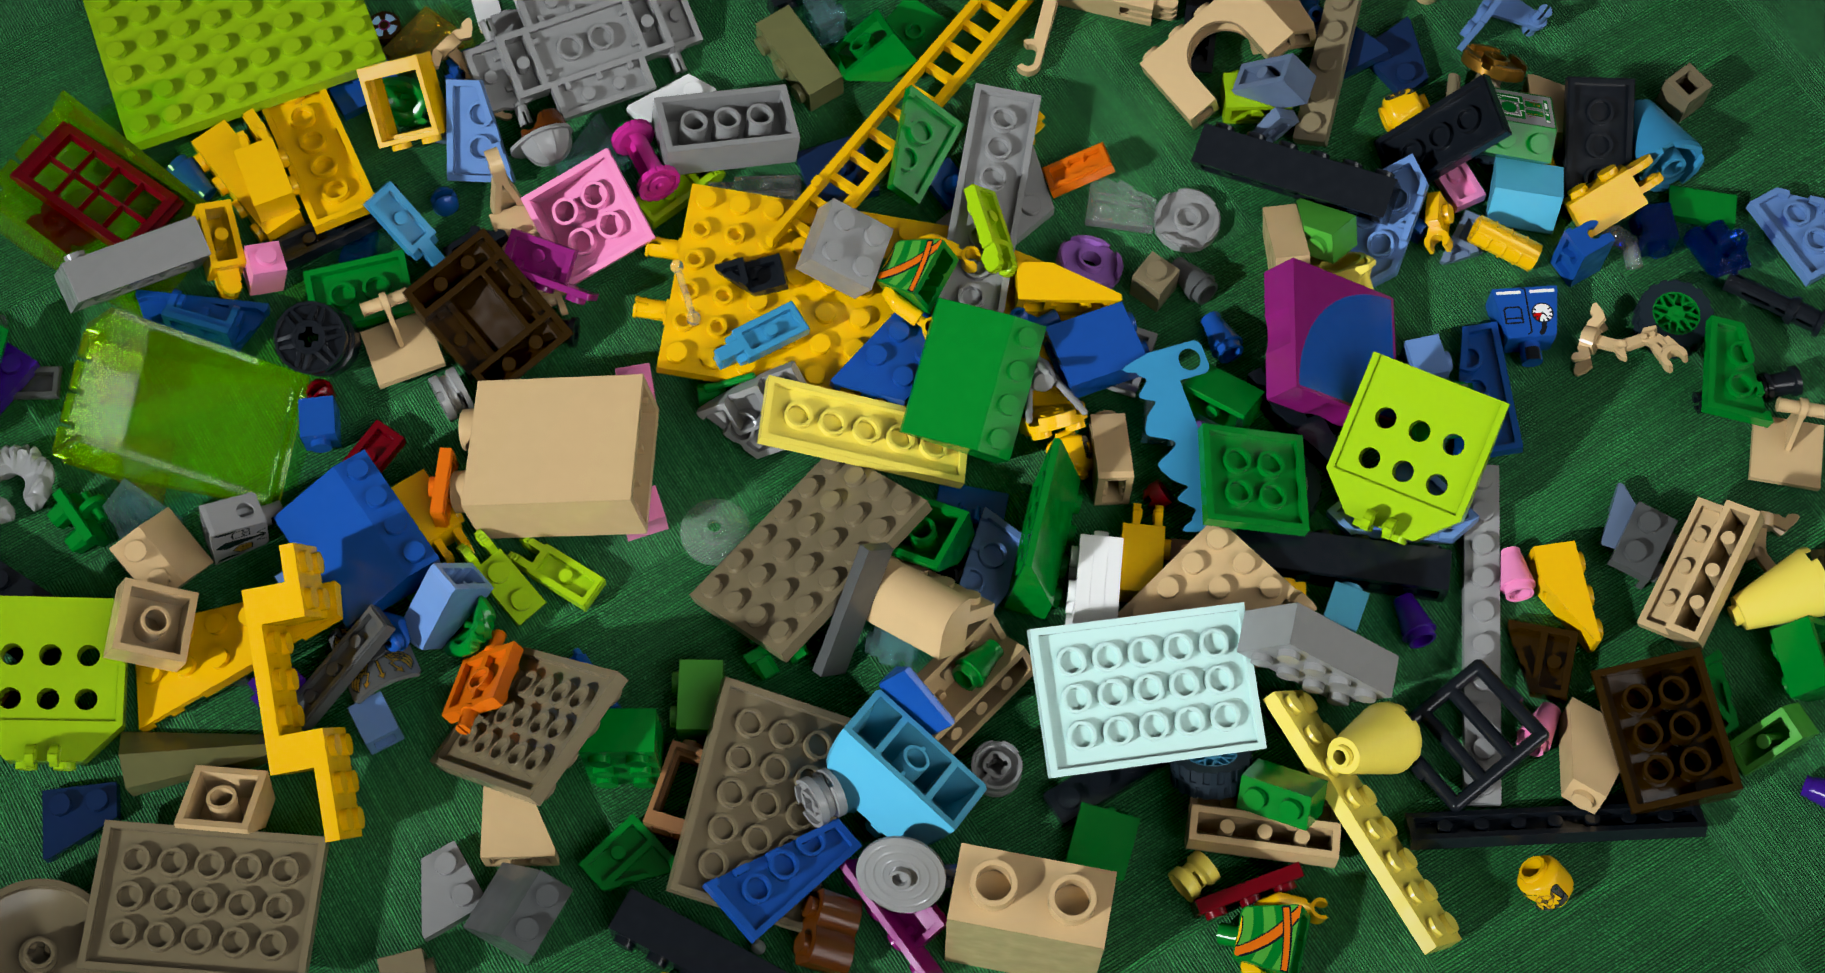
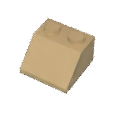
(161, 552)
(226, 800)

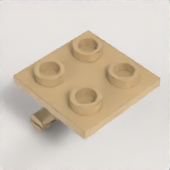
(401, 346)
(1789, 448)

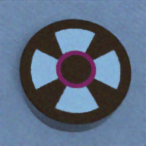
(386, 26)

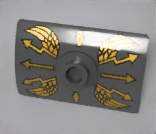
(382, 669)

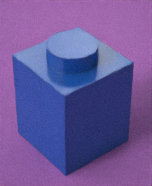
(319, 423)

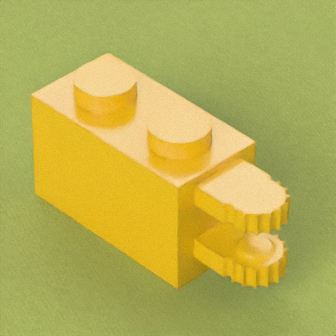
(265, 175)
(1611, 195)
(223, 239)
(415, 498)
(1142, 551)

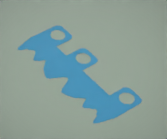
(1173, 418)

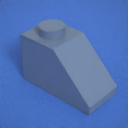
(1275, 81)

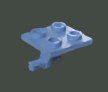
(1507, 10)

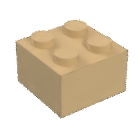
(151, 625)

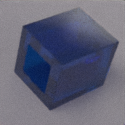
(1655, 229)

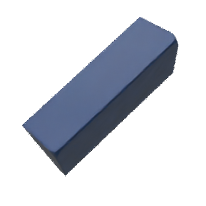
(916, 699)

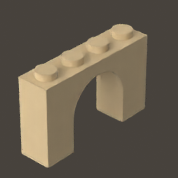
(1171, 62)

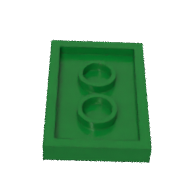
(359, 281)

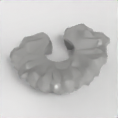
(35, 471)

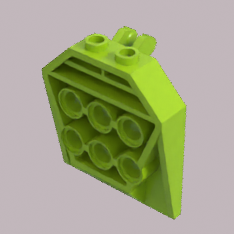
(1416, 396)
(64, 733)

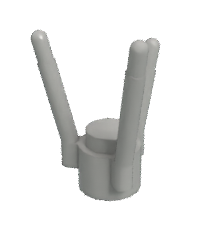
(1043, 380)

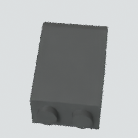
(518, 910)

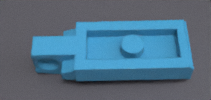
(404, 224)
(762, 336)

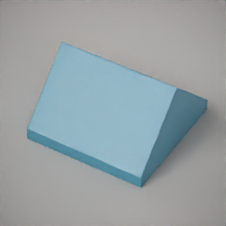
(1525, 195)

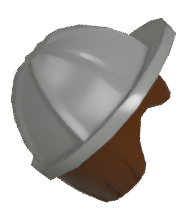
(547, 141)

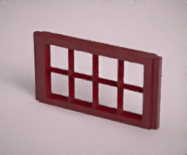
(53, 145)

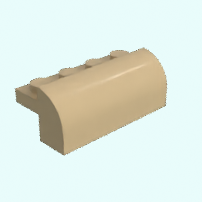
(1701, 572)
(926, 608)
(976, 707)
(1225, 829)

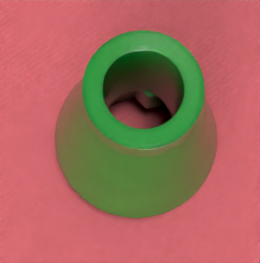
(975, 667)

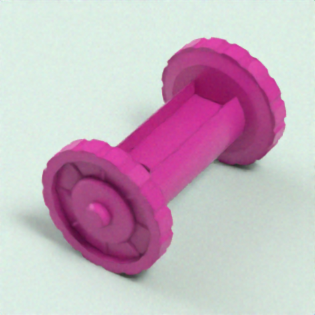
(635, 140)

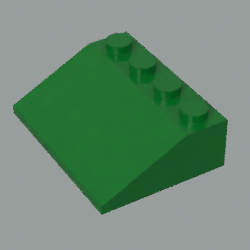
(973, 380)
(1045, 535)

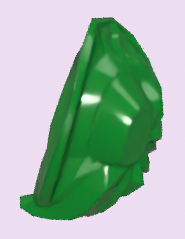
(405, 101)
(474, 632)

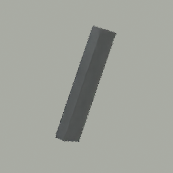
(852, 609)
(343, 664)

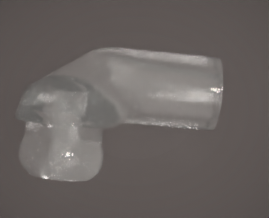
(1628, 244)

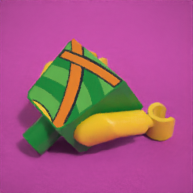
(918, 273)
(1272, 933)

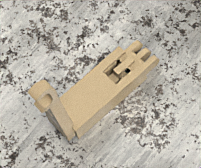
(1129, 10)
(511, 213)

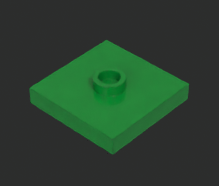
(917, 26)

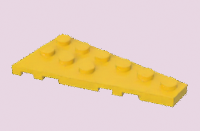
(215, 658)

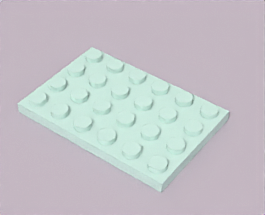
(1145, 690)

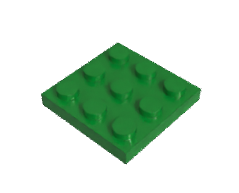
(1253, 480)

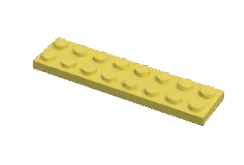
(1366, 826)

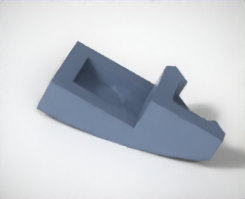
(1276, 123)
(1461, 248)
(1619, 514)

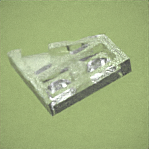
(1119, 207)

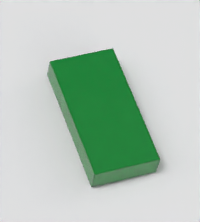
(1701, 206)

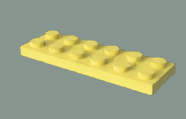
(852, 432)

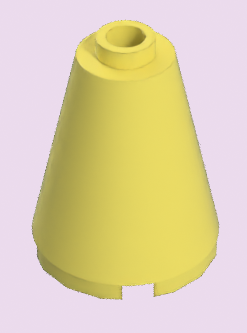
(1781, 594)
(1377, 742)

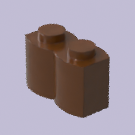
(827, 932)

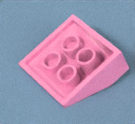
(591, 213)

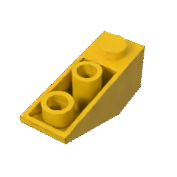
(1563, 589)

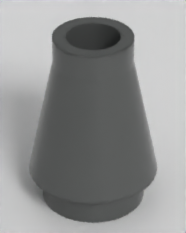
(1195, 282)

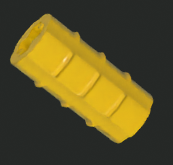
(1504, 243)

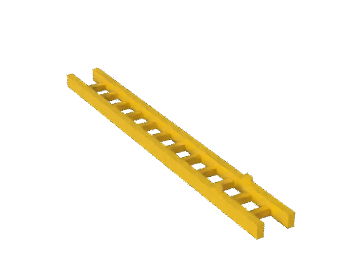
(887, 107)

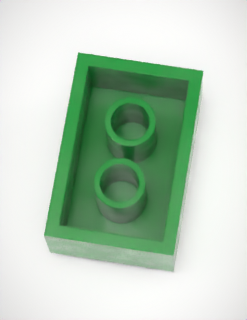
(625, 749)

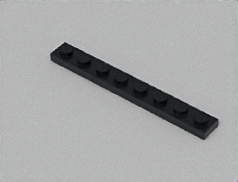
(1548, 826)

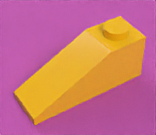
(1048, 286)

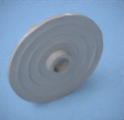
(901, 874)

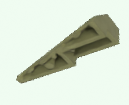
(168, 758)

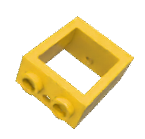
(379, 106)

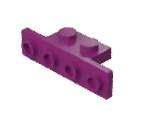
(546, 264)
(905, 930)

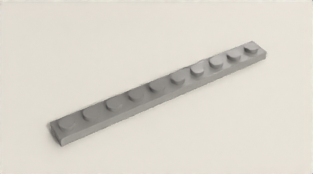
(1482, 624)

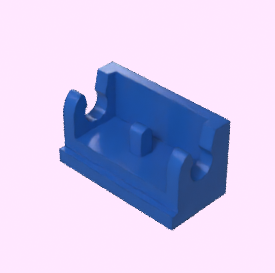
(1580, 255)
(203, 319)

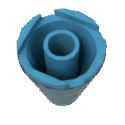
(1670, 146)

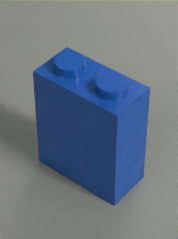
(1094, 349)

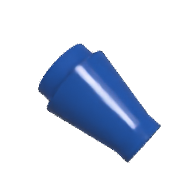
(192, 176)
(1222, 339)

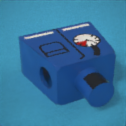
(1525, 320)

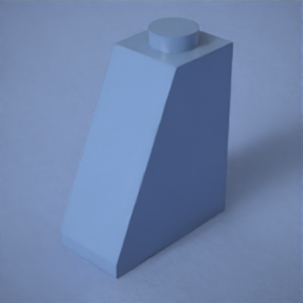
(444, 603)

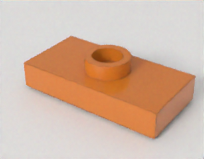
(1078, 170)
(440, 487)

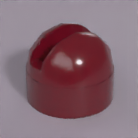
(326, 390)
(1158, 493)

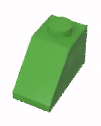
(1327, 230)
(1772, 738)

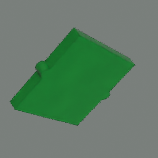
(1103, 839)

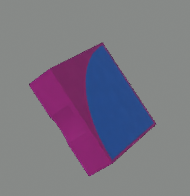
(1323, 339)

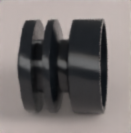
(336, 345)

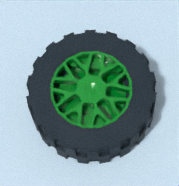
(1676, 310)

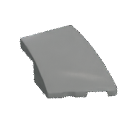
(740, 409)

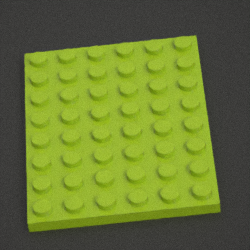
(211, 60)

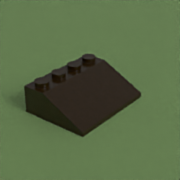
(1667, 732)

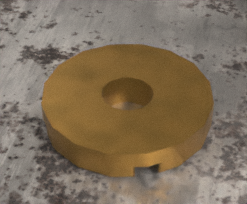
(1489, 61)

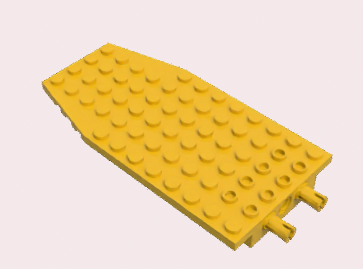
(734, 225)

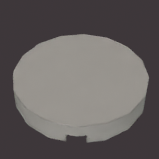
(1186, 220)

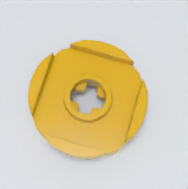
(1050, 419)

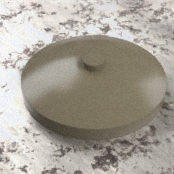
(41, 926)

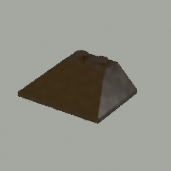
(486, 312)

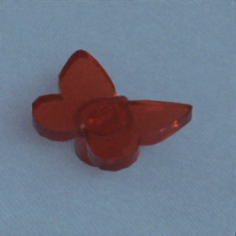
(59, 229)

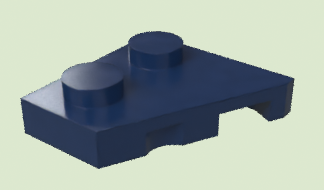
(1405, 65)

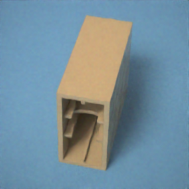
(558, 457)
(1027, 913)

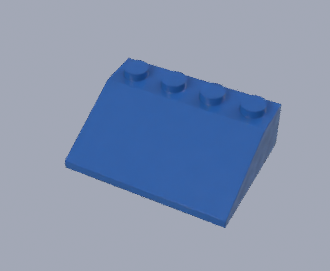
(362, 535)

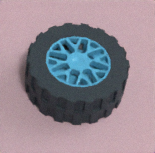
(1210, 776)

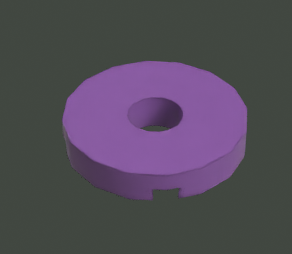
(1093, 249)

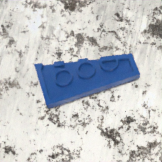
(1485, 367)
(774, 883)

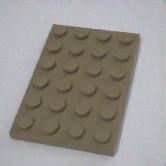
(797, 559)
(538, 729)
(746, 786)
(202, 901)

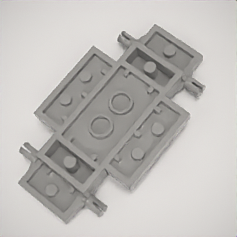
(581, 53)

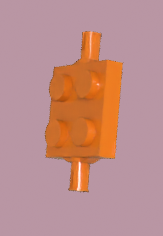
(483, 682)

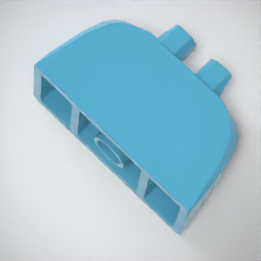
(901, 774)

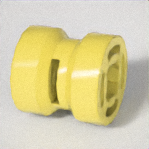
(1194, 875)

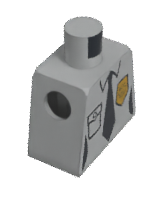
(236, 525)

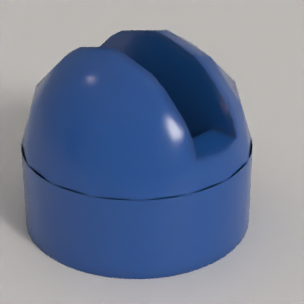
(444, 201)

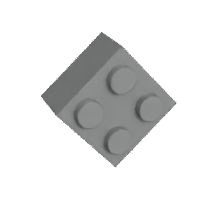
(844, 248)

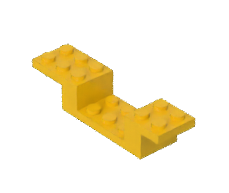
(288, 747)

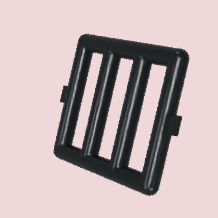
(1510, 755)

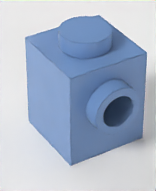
(1428, 355)

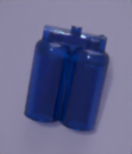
(1719, 248)

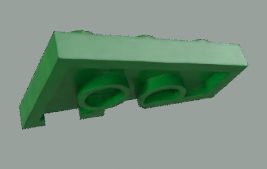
(920, 145)
(1729, 375)

